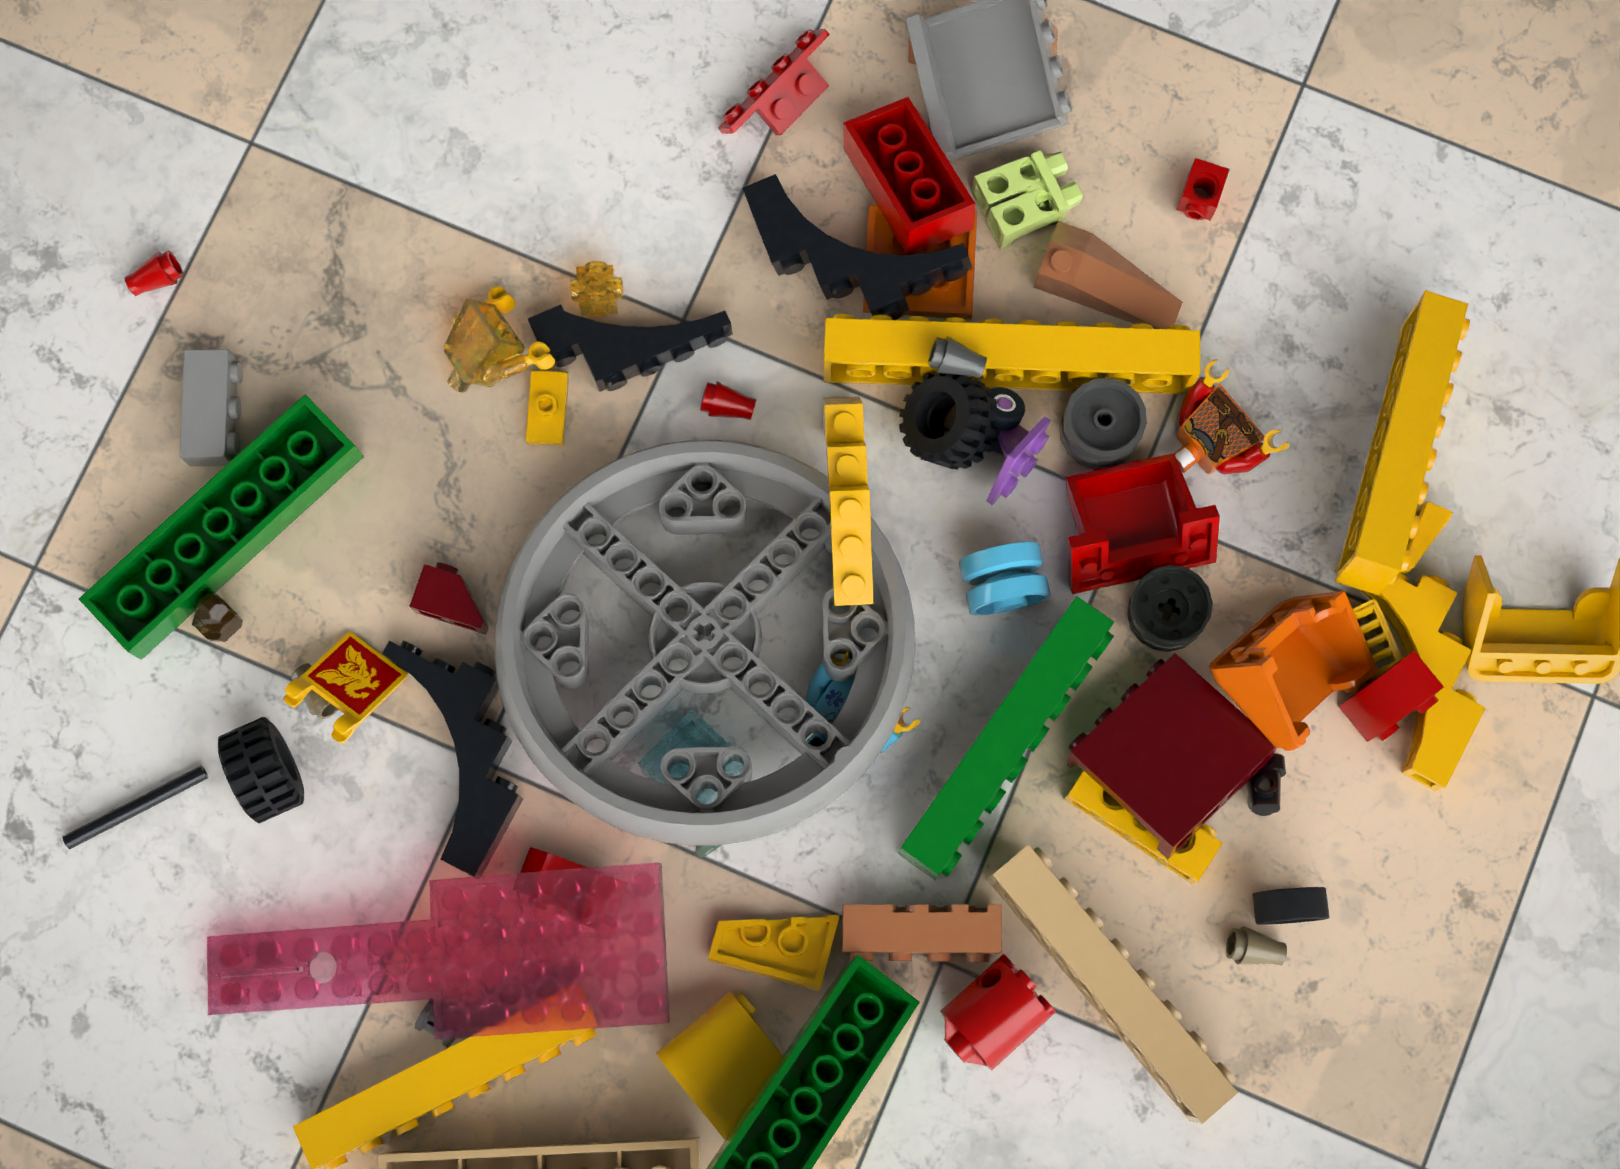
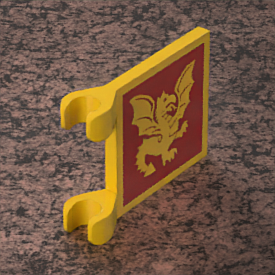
(351, 679)

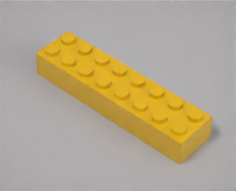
(1403, 444)

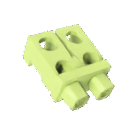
(1024, 196)

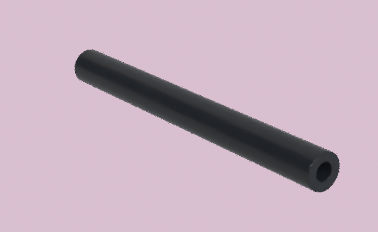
(135, 807)

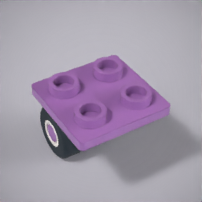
(1014, 441)

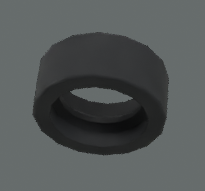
(1290, 905)

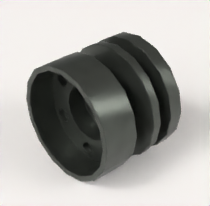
(1190, 602)

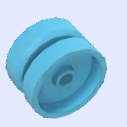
(1004, 578)

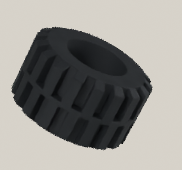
(926, 415)
(260, 770)

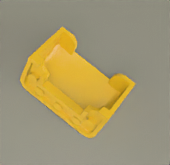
(722, 1060)

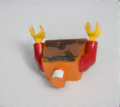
(1219, 431)

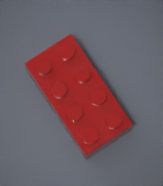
(908, 176)

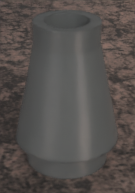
(954, 358)

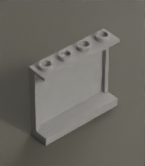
(988, 74)

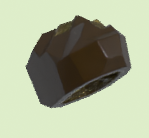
(215, 618)

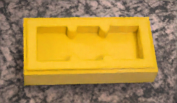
(547, 408)

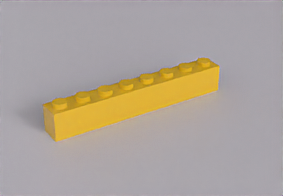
(424, 1089)

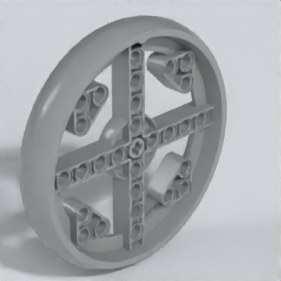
(671, 810)

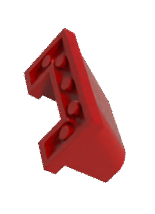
(1135, 522)

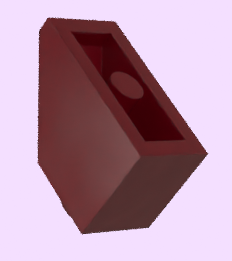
(447, 598)

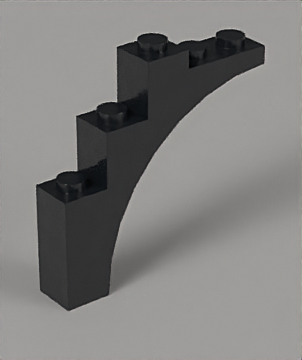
(839, 267)
(483, 805)

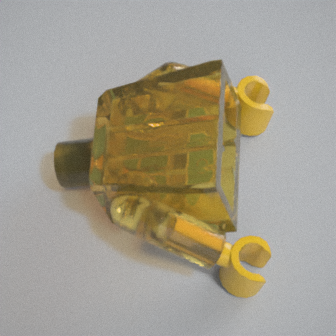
(485, 345)

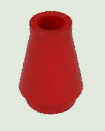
(155, 273)
(726, 402)

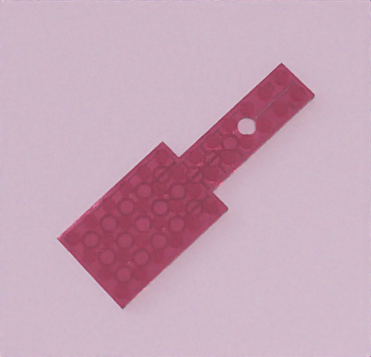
(492, 958)

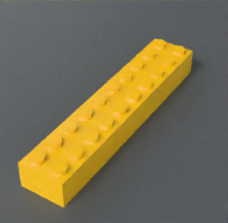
(1016, 354)

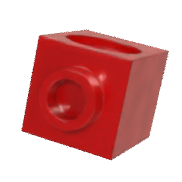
(1205, 176)

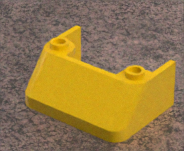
(1537, 643)

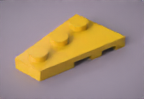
(778, 949)

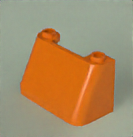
(1294, 663)

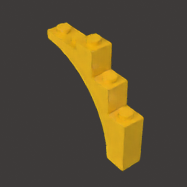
(848, 501)
(1449, 724)

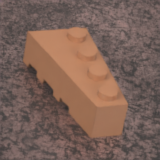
(922, 931)

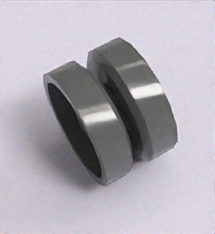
(1105, 402)

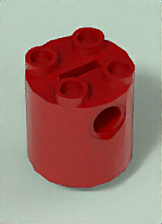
(994, 1014)

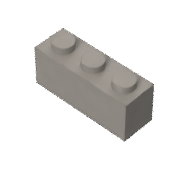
(210, 407)

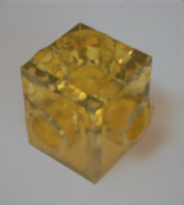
(603, 298)

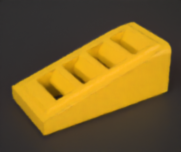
(1432, 521)
(1384, 634)

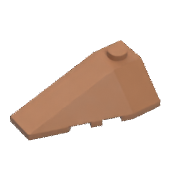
(1098, 277)

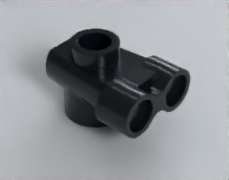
(1265, 787)

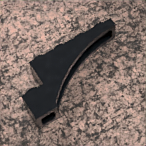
(620, 351)

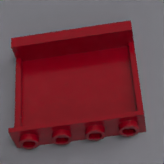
(1172, 752)

